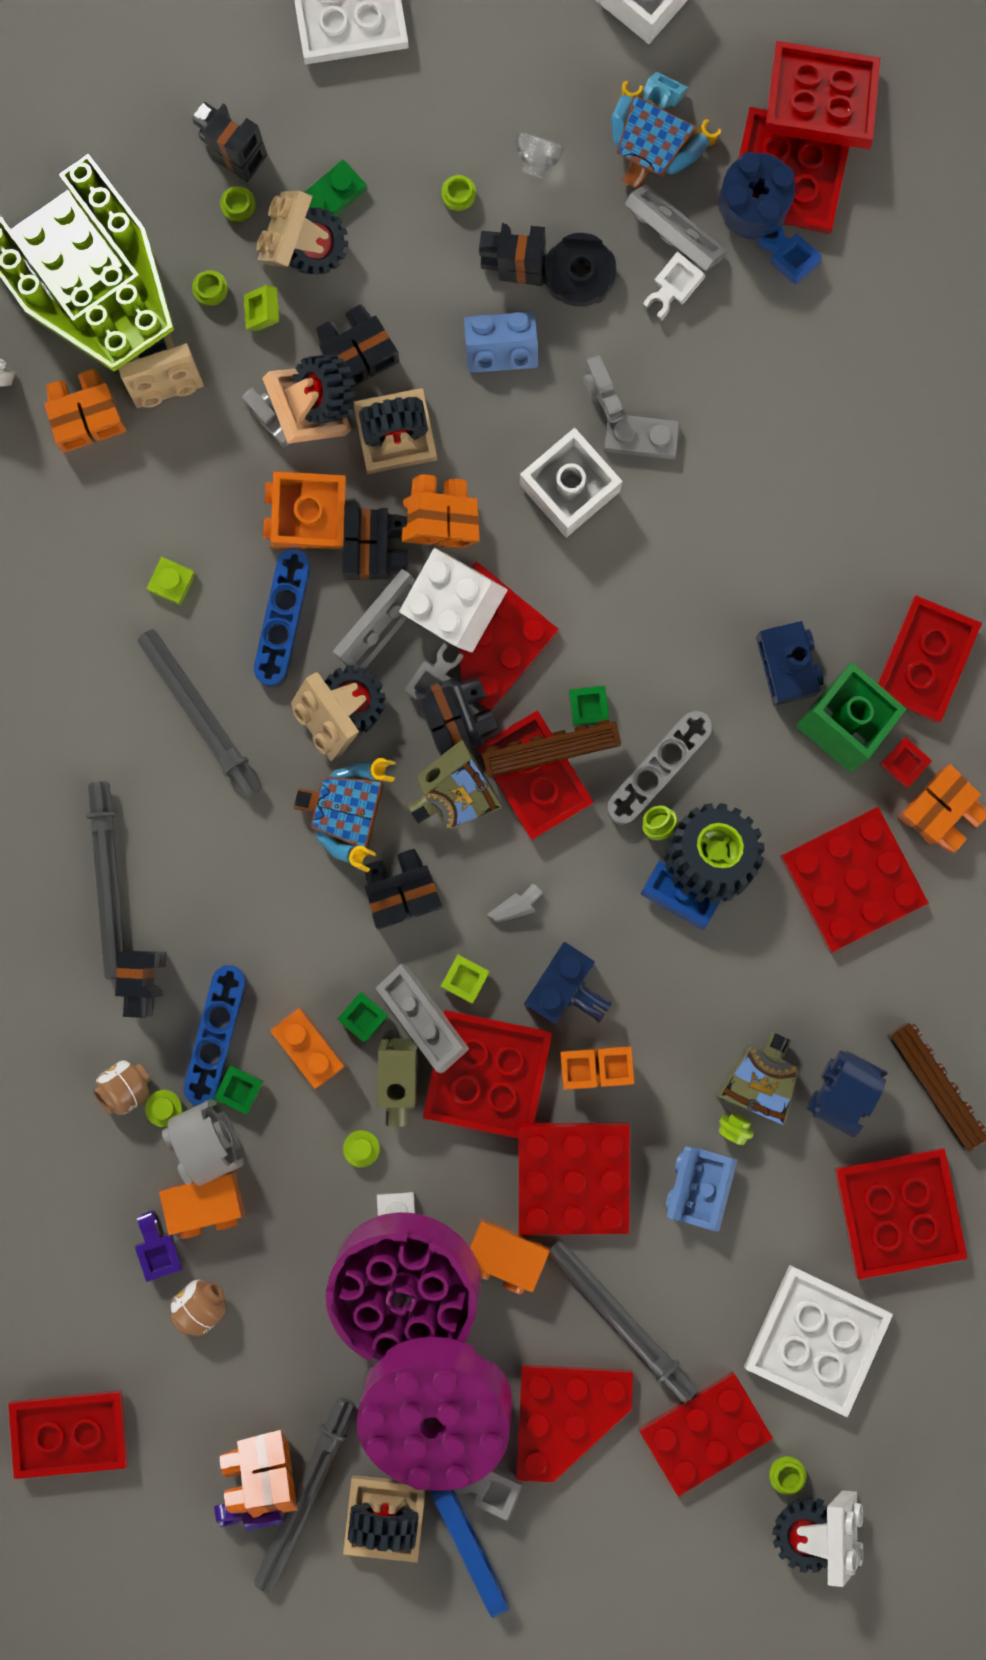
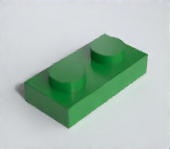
(336, 188)

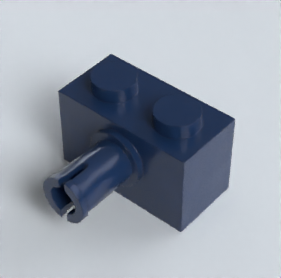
(789, 663)
(564, 986)

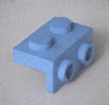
(501, 342)
(701, 1188)

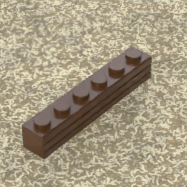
(552, 749)
(937, 1086)

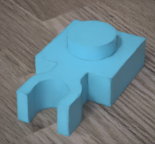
(664, 90)

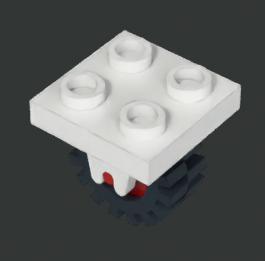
(822, 1536)

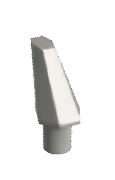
(516, 905)

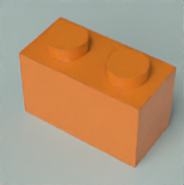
(308, 1048)
(195, 1206)
(508, 1256)

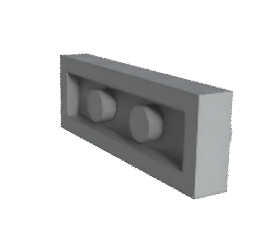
(675, 228)
(376, 624)
(422, 1018)

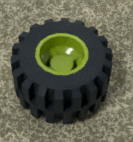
(714, 853)

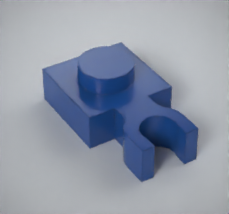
(791, 256)

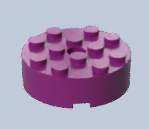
(402, 1282)
(435, 1414)

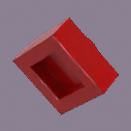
(905, 762)

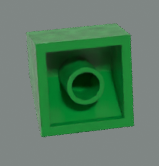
(851, 717)

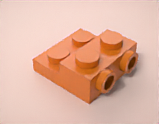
(305, 511)

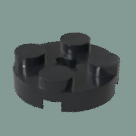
(594, 255)

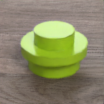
(458, 193)
(237, 204)
(209, 288)
(659, 822)
(162, 1106)
(736, 1128)
(361, 1148)
(787, 1475)

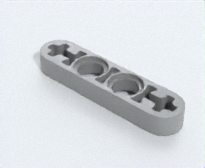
(656, 765)

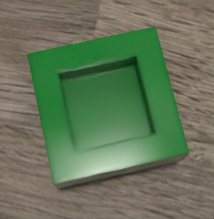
(588, 705)
(362, 1017)
(239, 1090)

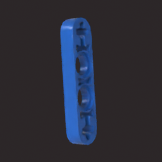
(277, 617)
(209, 1033)
(471, 1551)

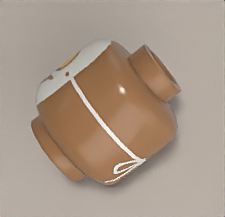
(122, 1087)
(198, 1307)

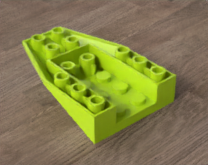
(87, 270)

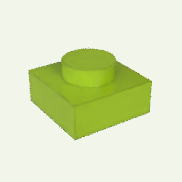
(261, 308)
(171, 581)
(465, 979)

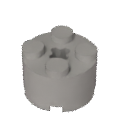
(203, 1143)

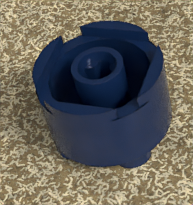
(761, 176)
(848, 1093)

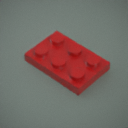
(928, 658)
(541, 794)
(68, 1434)
(705, 1434)

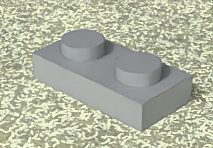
(642, 437)

